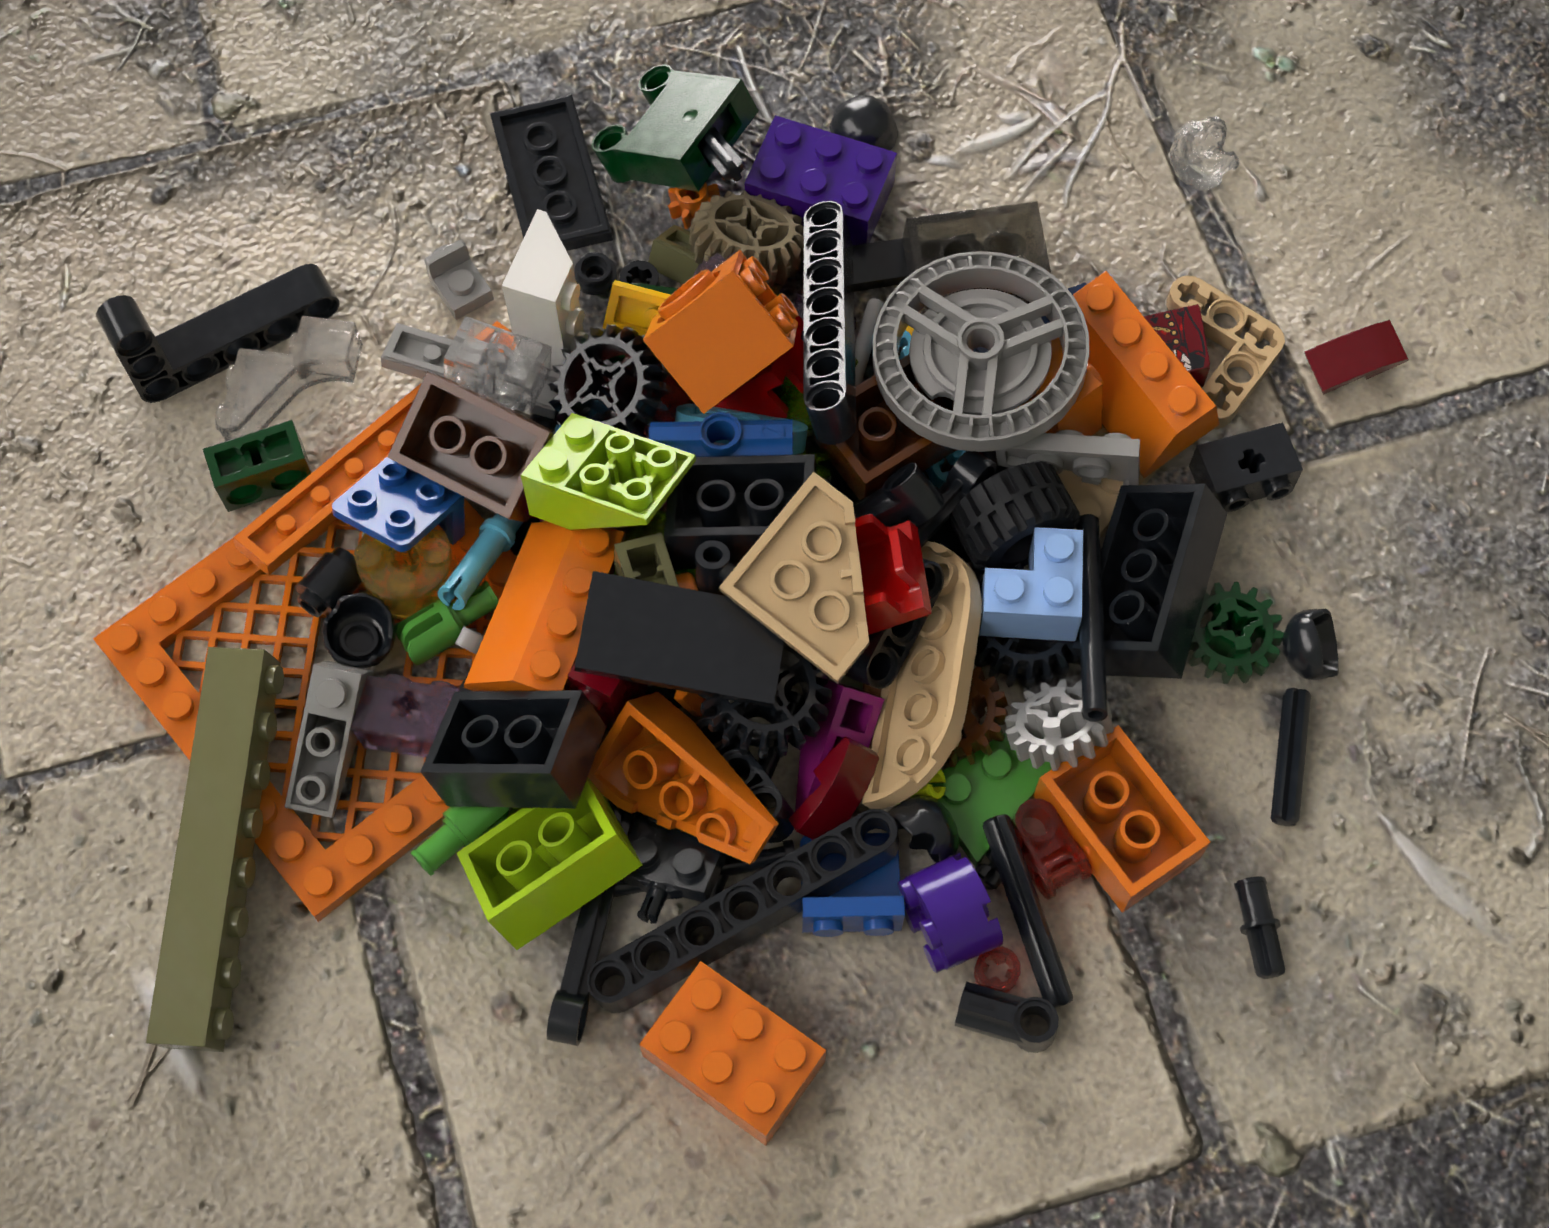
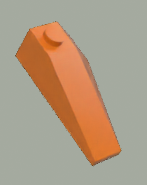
(672, 772)

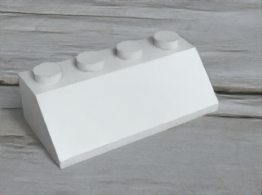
(543, 290)

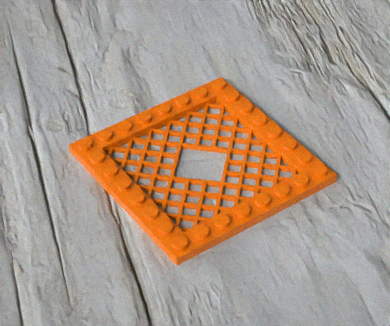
(137, 650)

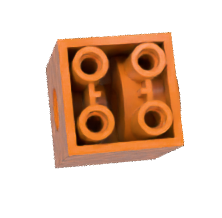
(722, 329)

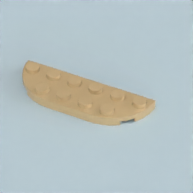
(932, 690)

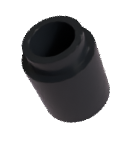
(327, 581)

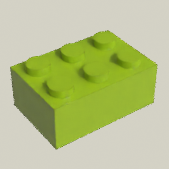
(547, 864)

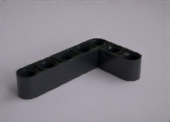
(211, 340)

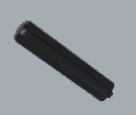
(1290, 757)

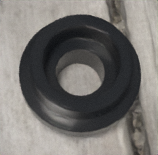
(592, 264)

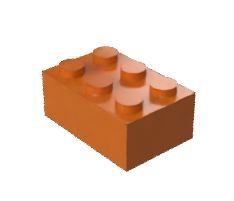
(1123, 820)
(733, 1052)

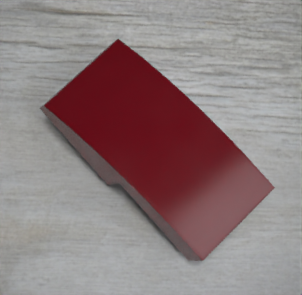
(1356, 356)
(843, 781)

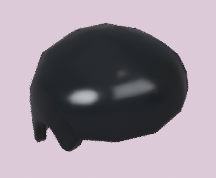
(866, 121)
(359, 631)
(1311, 644)
(929, 825)

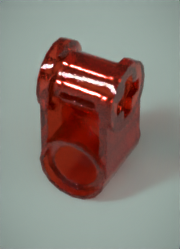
(1051, 850)

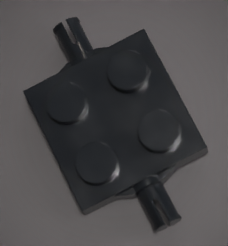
(671, 866)

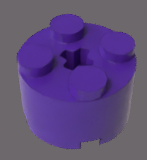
(951, 911)

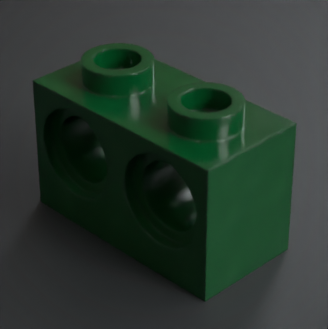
(257, 465)

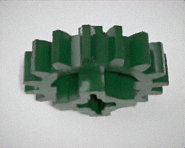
(1242, 616)

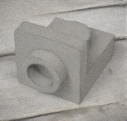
(457, 279)

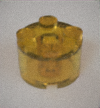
(407, 578)

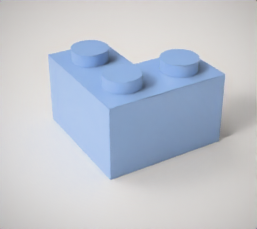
(1039, 600)

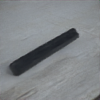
(1027, 910)

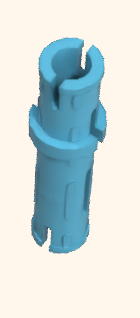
(494, 537)

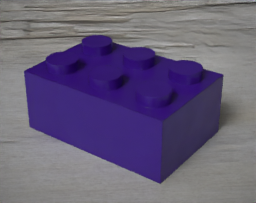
(811, 165)

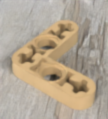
(1242, 351)

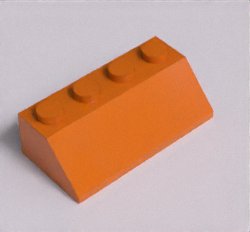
(1144, 383)
(542, 610)

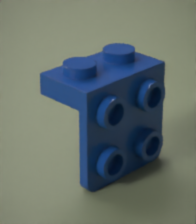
(400, 506)
(864, 906)

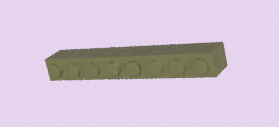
(215, 851)

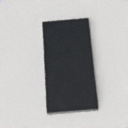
(552, 170)
(677, 640)

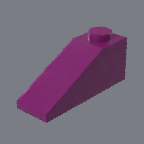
(851, 715)

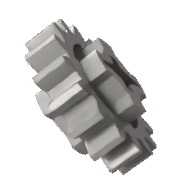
(1053, 727)

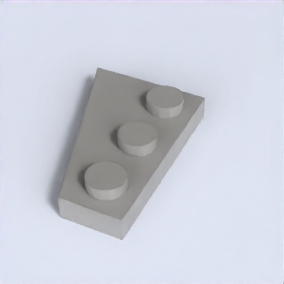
(1089, 457)

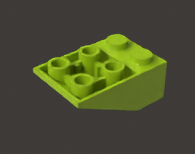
(601, 476)

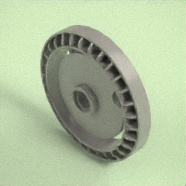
(981, 384)

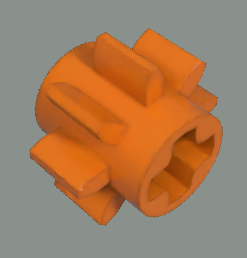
(687, 202)

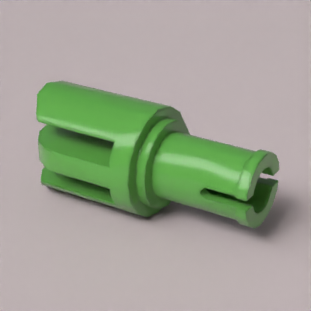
(438, 626)
(460, 828)

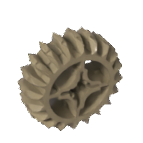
(753, 226)

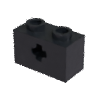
(1248, 466)

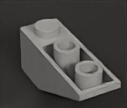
(325, 738)

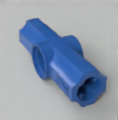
(745, 436)

